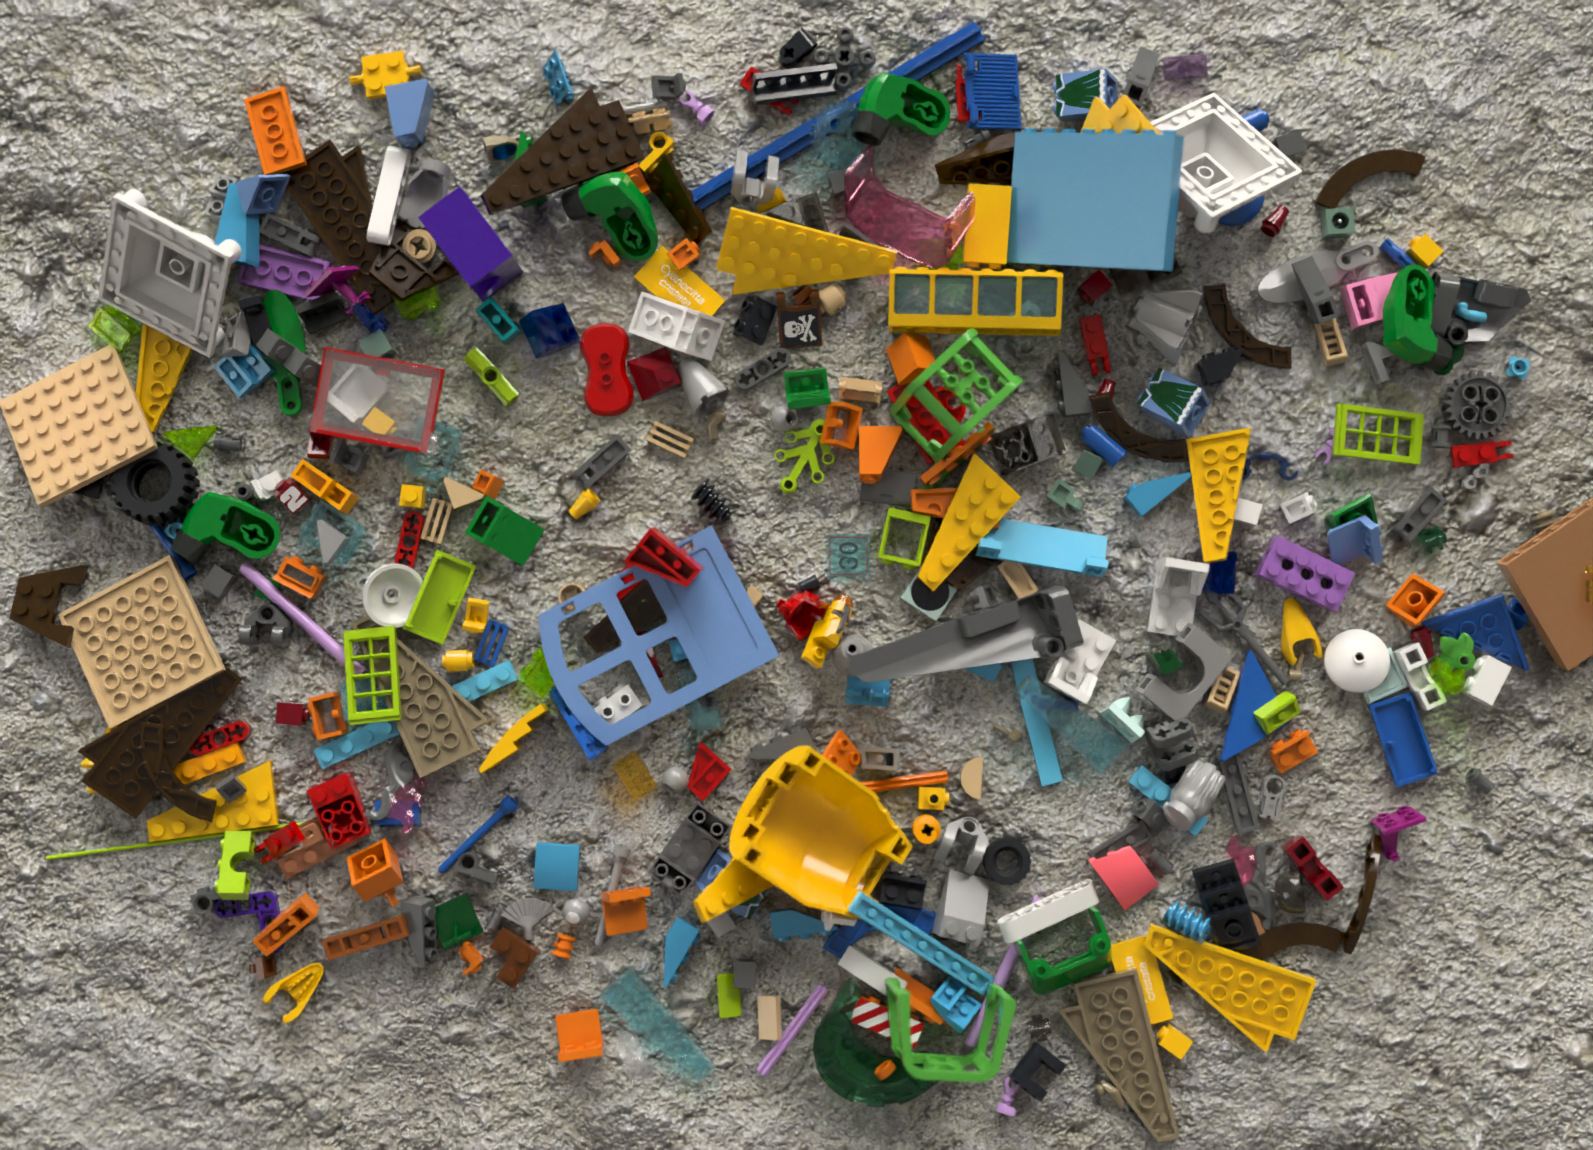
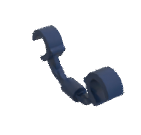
(1267, 456)

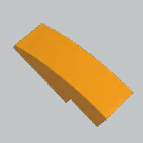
(324, 486)

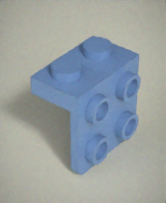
(1355, 540)

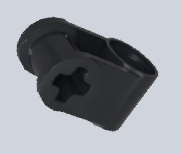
(798, 46)

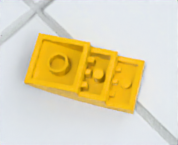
(509, 743)

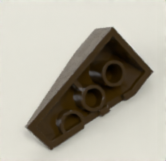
(982, 163)

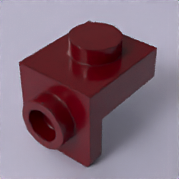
(319, 446)

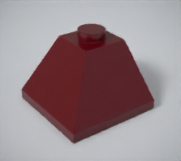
(654, 373)

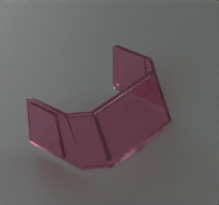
(899, 222)

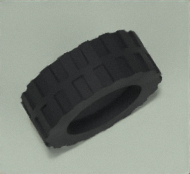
(1023, 861)

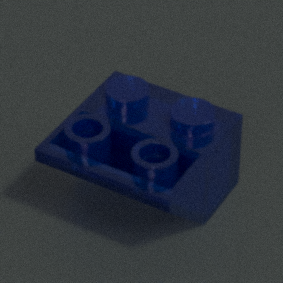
(549, 330)

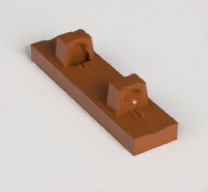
(365, 937)

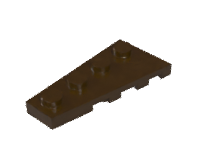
(670, 189)

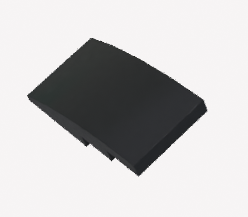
(1226, 905)

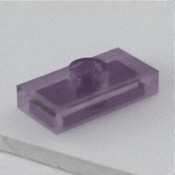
(1185, 67)

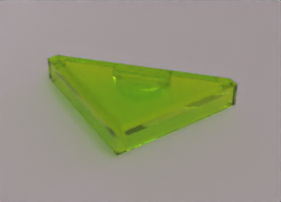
(191, 439)

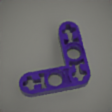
(263, 911)

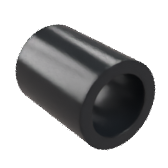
(810, 584)

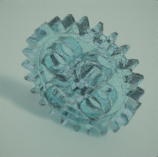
(841, 156)

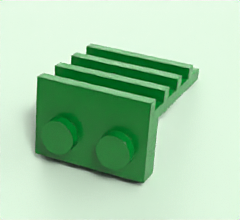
(807, 388)

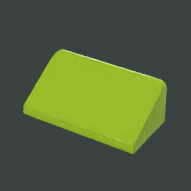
(1277, 712)
(728, 996)

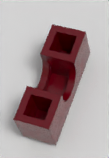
(1311, 868)

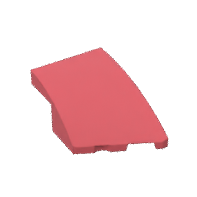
(1124, 875)

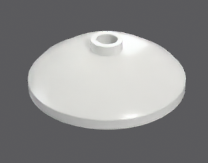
(396, 608)
(1347, 670)

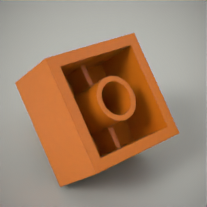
(376, 872)

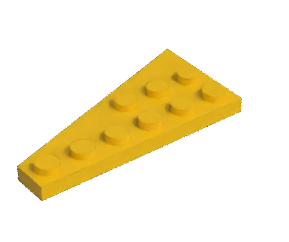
(159, 372)
(1217, 475)
(973, 512)
(248, 811)
(729, 889)

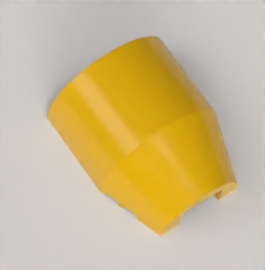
(816, 832)

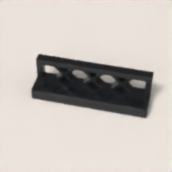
(792, 85)

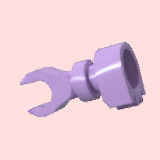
(704, 113)
(1328, 448)
(1005, 1107)

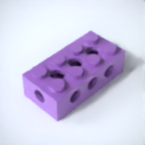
(1317, 567)

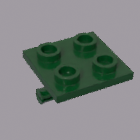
(457, 922)

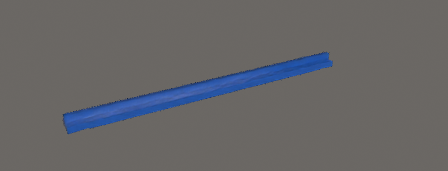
(799, 138)

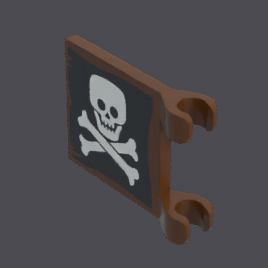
(800, 323)

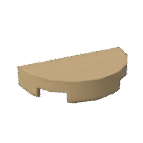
(972, 777)

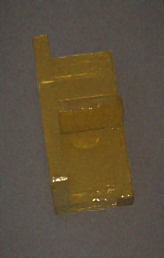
(634, 775)

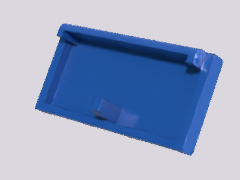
(1403, 739)

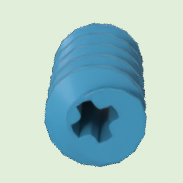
(1187, 922)

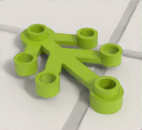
(807, 453)

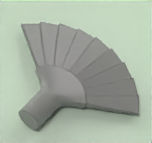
(527, 913)

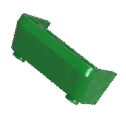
(1048, 978)

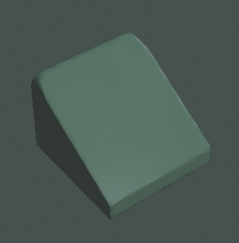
(1087, 464)

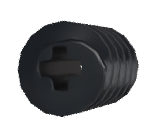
(712, 503)

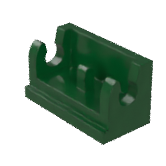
(1164, 664)

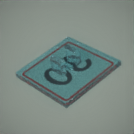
(848, 555)

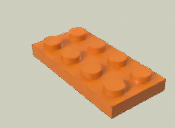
(275, 131)

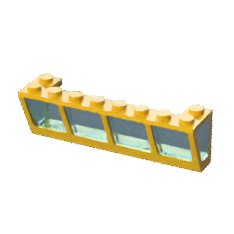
(983, 299)

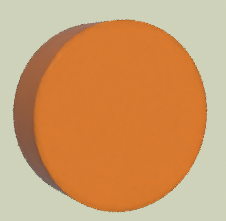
(884, 1069)

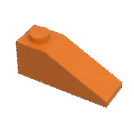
(286, 924)

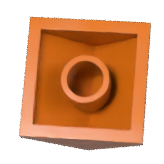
(909, 356)
(1415, 600)

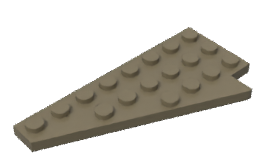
(434, 715)
(1119, 1035)

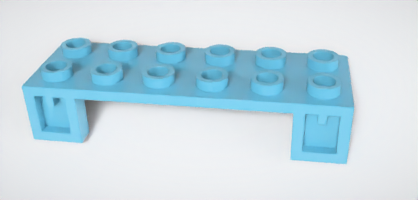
(1045, 547)

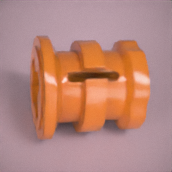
(563, 946)

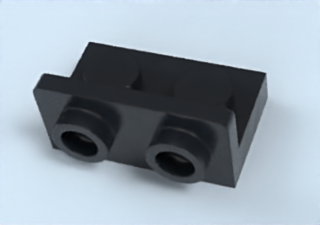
(902, 891)

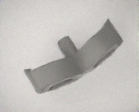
(1479, 472)

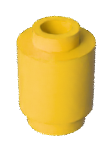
(458, 661)

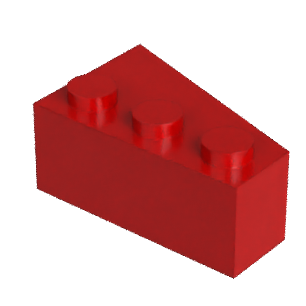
(663, 557)

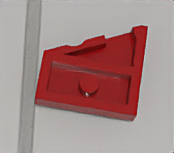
(706, 772)

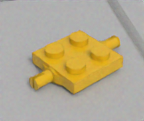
(384, 71)

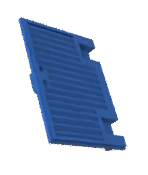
(992, 91)

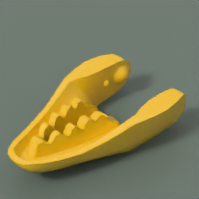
(1295, 628)
(299, 986)

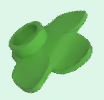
(1455, 649)

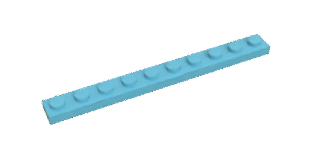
(379, 732)

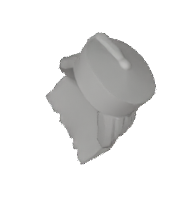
(424, 190)
(1193, 795)

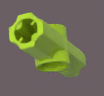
(483, 366)

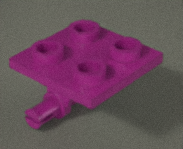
(336, 279)
(1389, 825)

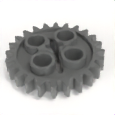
(1458, 402)

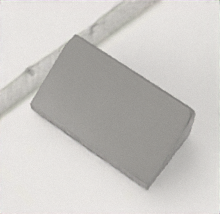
(237, 336)

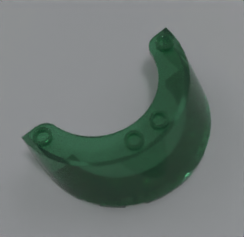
(850, 1066)

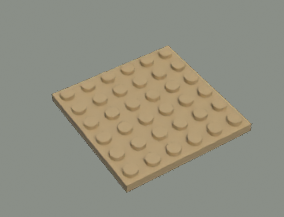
(77, 425)
(142, 642)

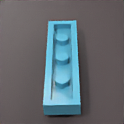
(1158, 792)

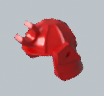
(802, 612)

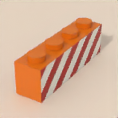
(874, 1016)

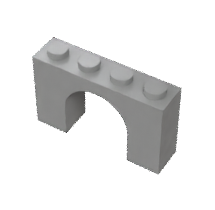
(1210, 662)

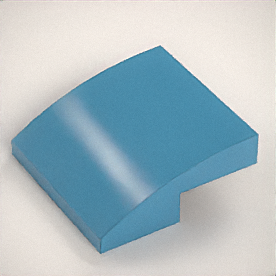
(246, 371)
(556, 866)
(955, 1004)

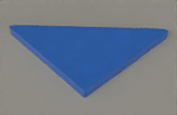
(1488, 626)
(1252, 694)
(590, 744)

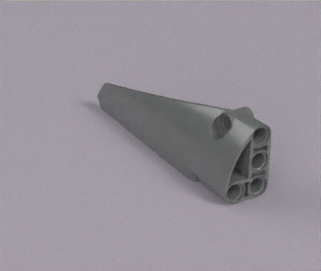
(988, 636)

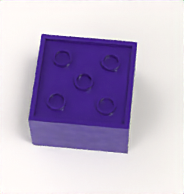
(471, 244)

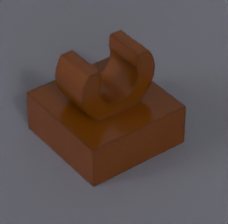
(801, 295)
(264, 966)

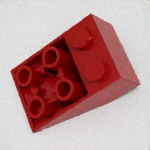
(340, 810)

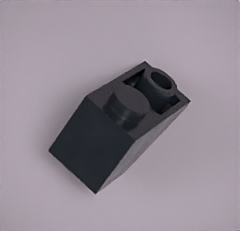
(1218, 367)

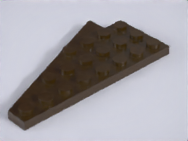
(576, 148)
(339, 205)
(118, 757)

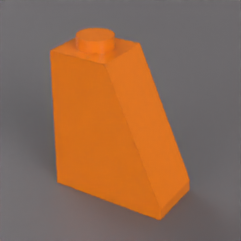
(876, 450)

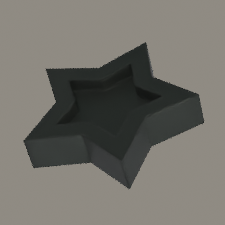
(1173, 979)

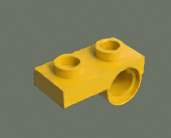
(657, 154)

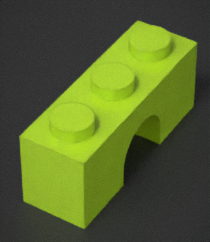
(235, 847)

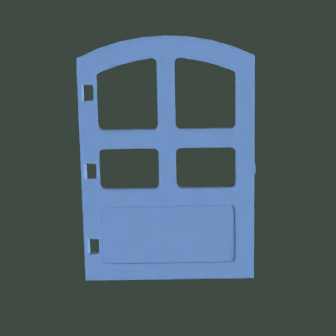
(708, 617)

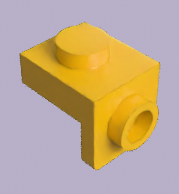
(476, 615)

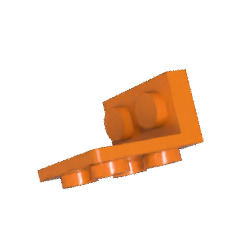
(843, 753)
(625, 910)
(579, 1035)

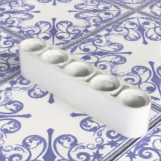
(388, 195)
(1048, 911)

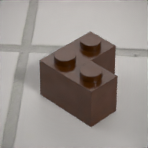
(519, 956)

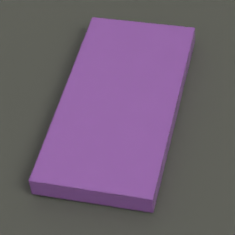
(283, 272)

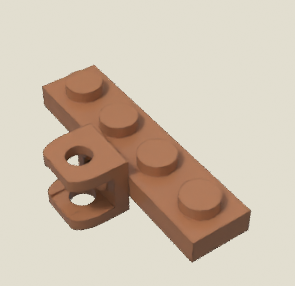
(313, 851)

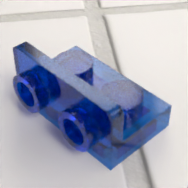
(370, 321)
(1222, 576)

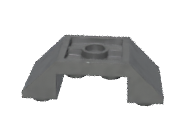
(689, 849)

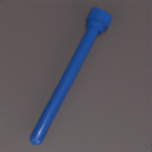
(187, 570)
(507, 806)

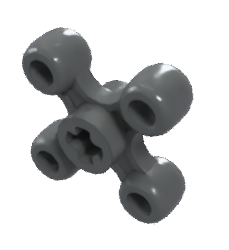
(844, 50)

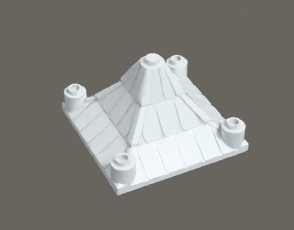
(1223, 161)
(165, 274)

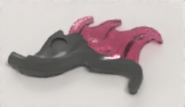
(403, 790)
(1252, 869)

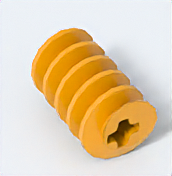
(934, 831)

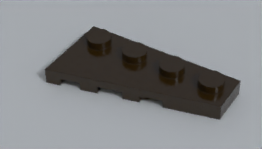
(641, 609)

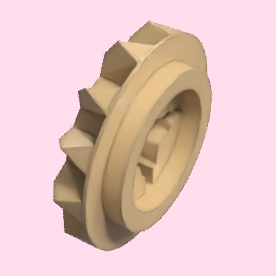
(417, 236)

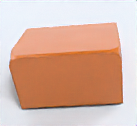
(487, 484)

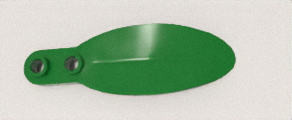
(287, 325)

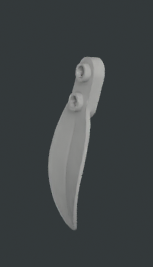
(1282, 285)

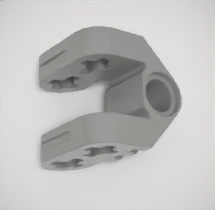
(752, 191)
(975, 837)

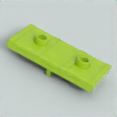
(439, 597)

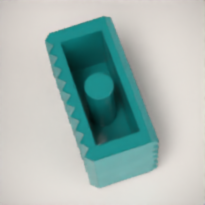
(498, 321)

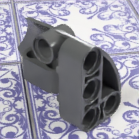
(1493, 298)

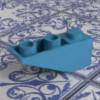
(792, 922)
(678, 941)

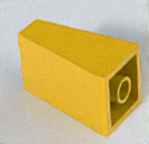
(988, 235)

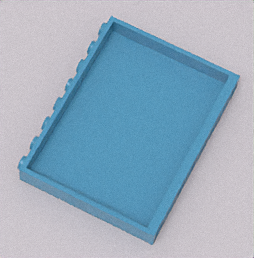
(1095, 198)

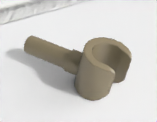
(1295, 675)
(1014, 736)

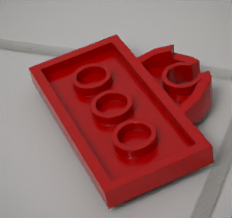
(924, 421)

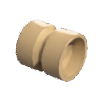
(569, 591)

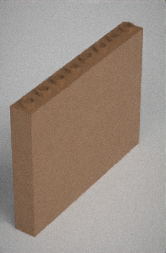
(1551, 585)

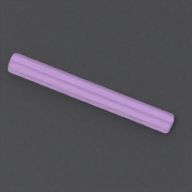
(792, 1030)

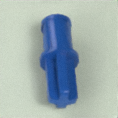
(1396, 253)

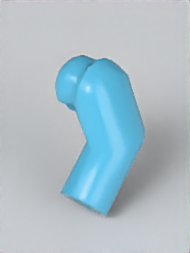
(1475, 316)

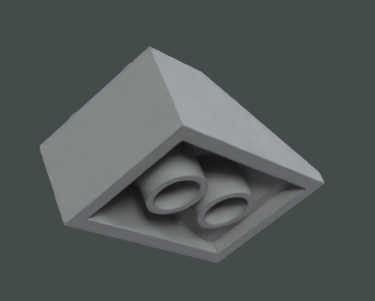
(962, 907)

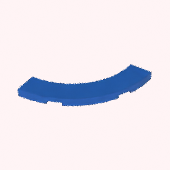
(848, 935)

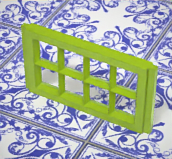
(1340, 431)
(375, 715)

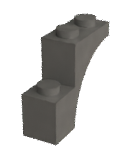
(289, 356)

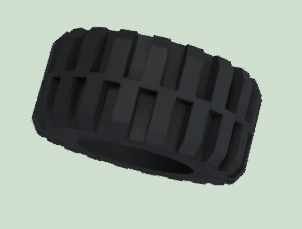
(173, 503)

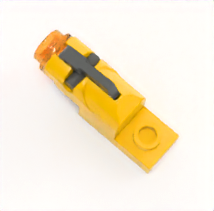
(828, 632)

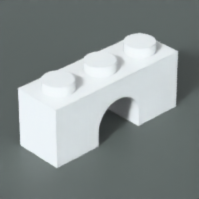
(1413, 665)

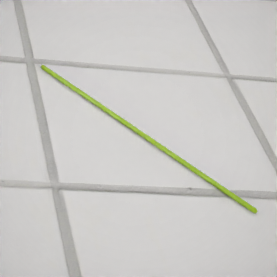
(156, 843)

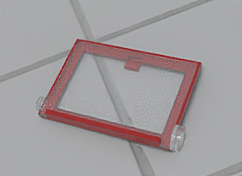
(377, 401)

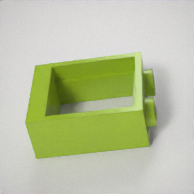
(911, 517)

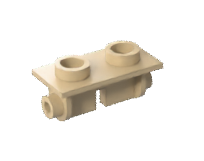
(657, 118)
(859, 390)

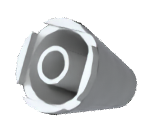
(701, 387)
(842, 655)

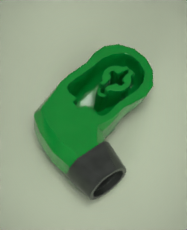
(900, 103)
(622, 212)
(1409, 320)
(230, 523)

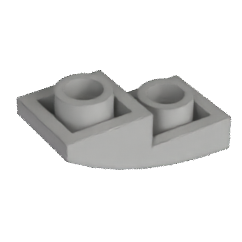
(218, 195)

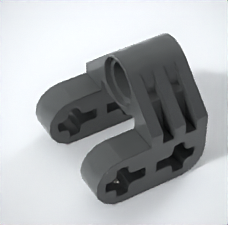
(280, 635)
(1161, 742)

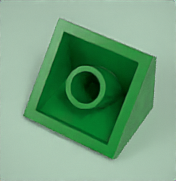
(1355, 509)

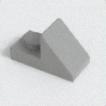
(1374, 355)
(880, 758)

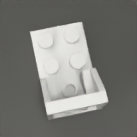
(676, 326)
(1175, 595)
(1076, 669)

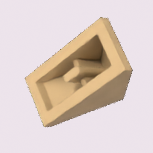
(461, 495)

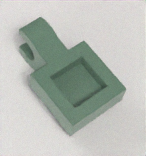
(1063, 494)

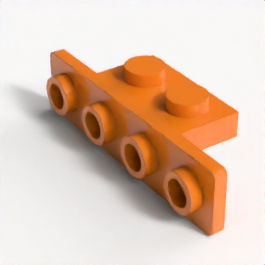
(920, 999)

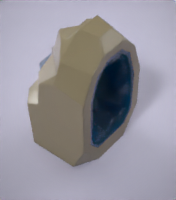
(499, 148)

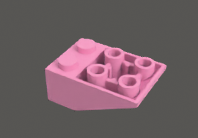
(1366, 300)

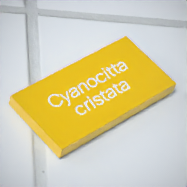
(681, 287)
(1134, 954)

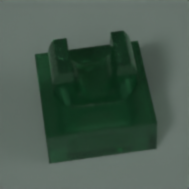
(1432, 537)

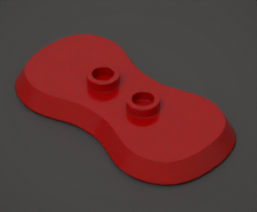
(605, 353)

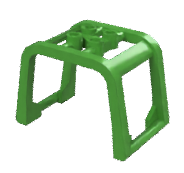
(965, 397)
(946, 1066)

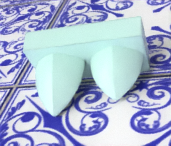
(1128, 726)

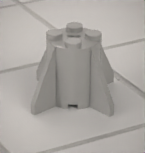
(1167, 319)

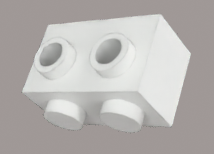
(1486, 679)
(619, 705)

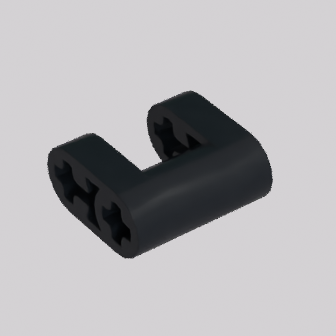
(1029, 1065)

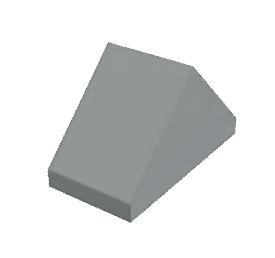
(330, 541)

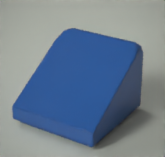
(1517, 614)

